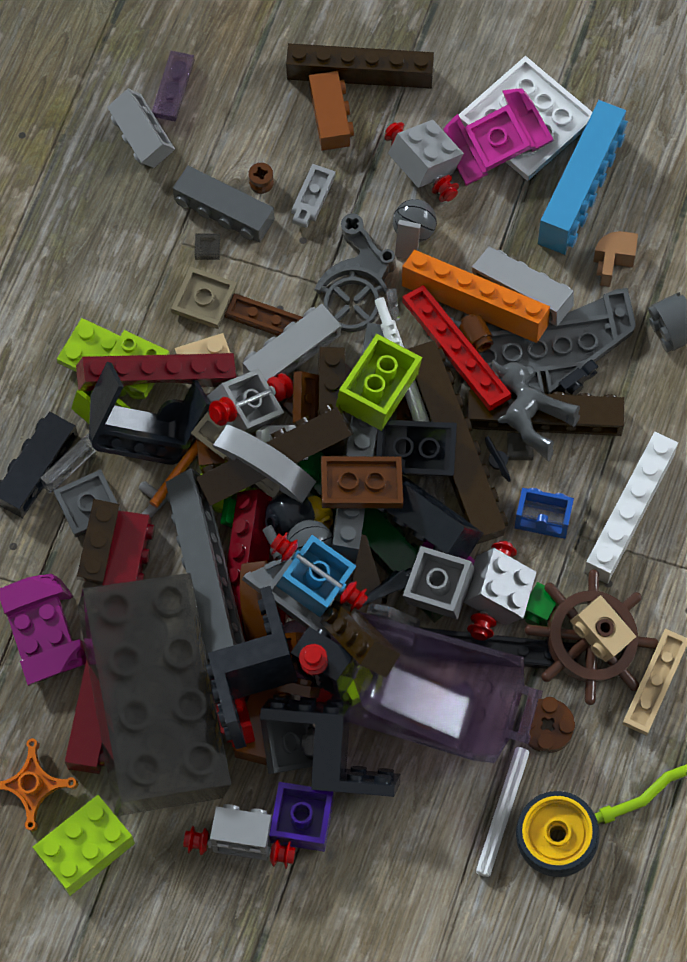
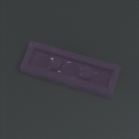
(173, 86)

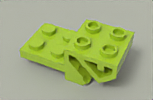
(94, 340)

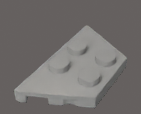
(269, 576)

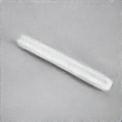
(502, 812)

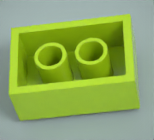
(378, 382)
(84, 845)

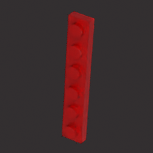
(456, 348)

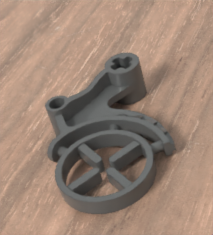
(369, 263)

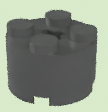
(670, 319)

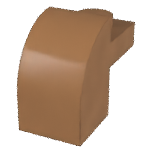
(614, 249)

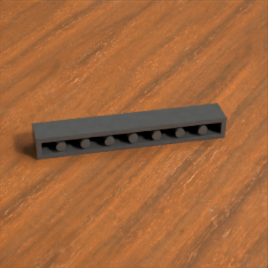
(205, 561)

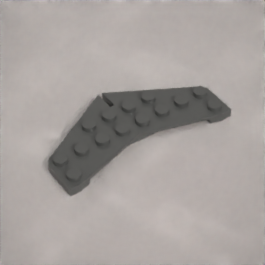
(579, 337)

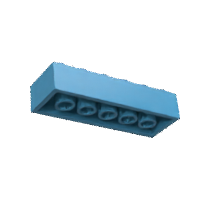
(582, 177)

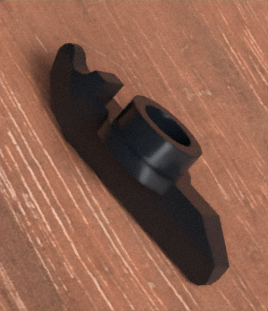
(497, 459)

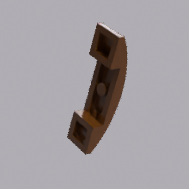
(249, 597)

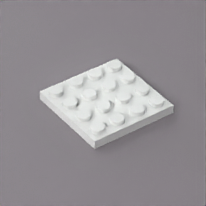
(558, 108)

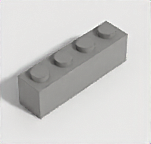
(518, 277)
(295, 344)

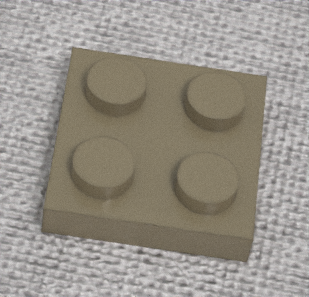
(204, 297)

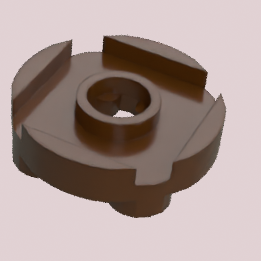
(563, 726)

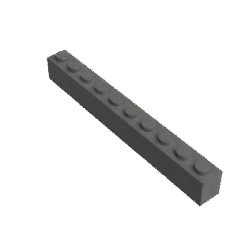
(362, 443)

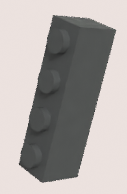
(223, 204)

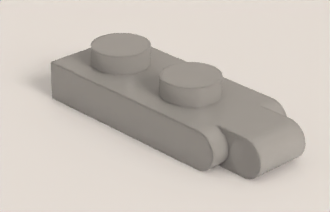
(312, 195)

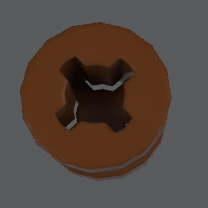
(257, 182)

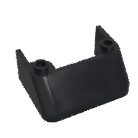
(140, 433)

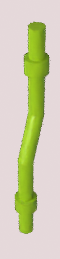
(607, 814)

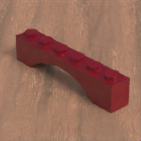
(207, 369)

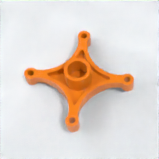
(34, 784)

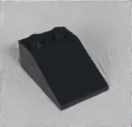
(422, 445)

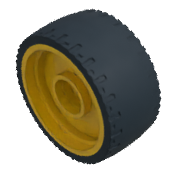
(557, 812)

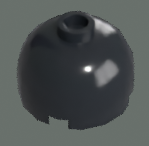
(286, 512)

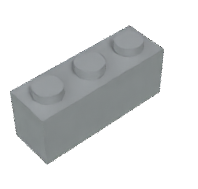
(140, 128)

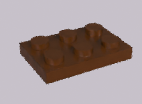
(361, 482)

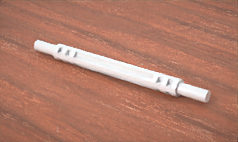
(391, 333)

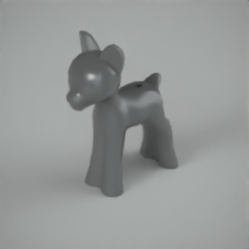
(528, 402)

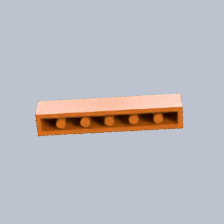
(476, 296)

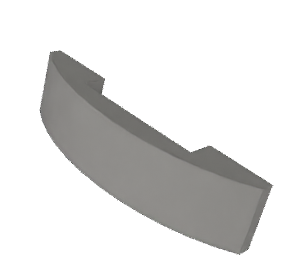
(266, 461)

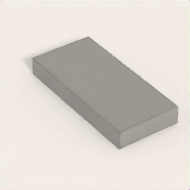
(407, 238)

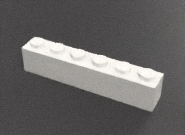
(631, 506)

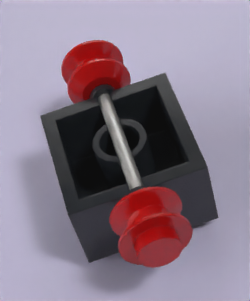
(324, 663)

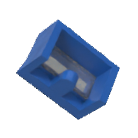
(543, 512)

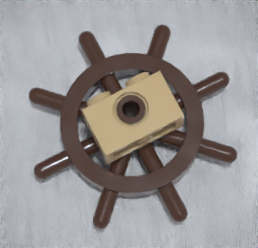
(600, 629)

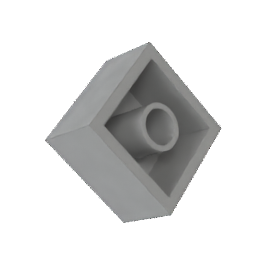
(439, 582)

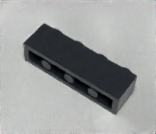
(45, 448)

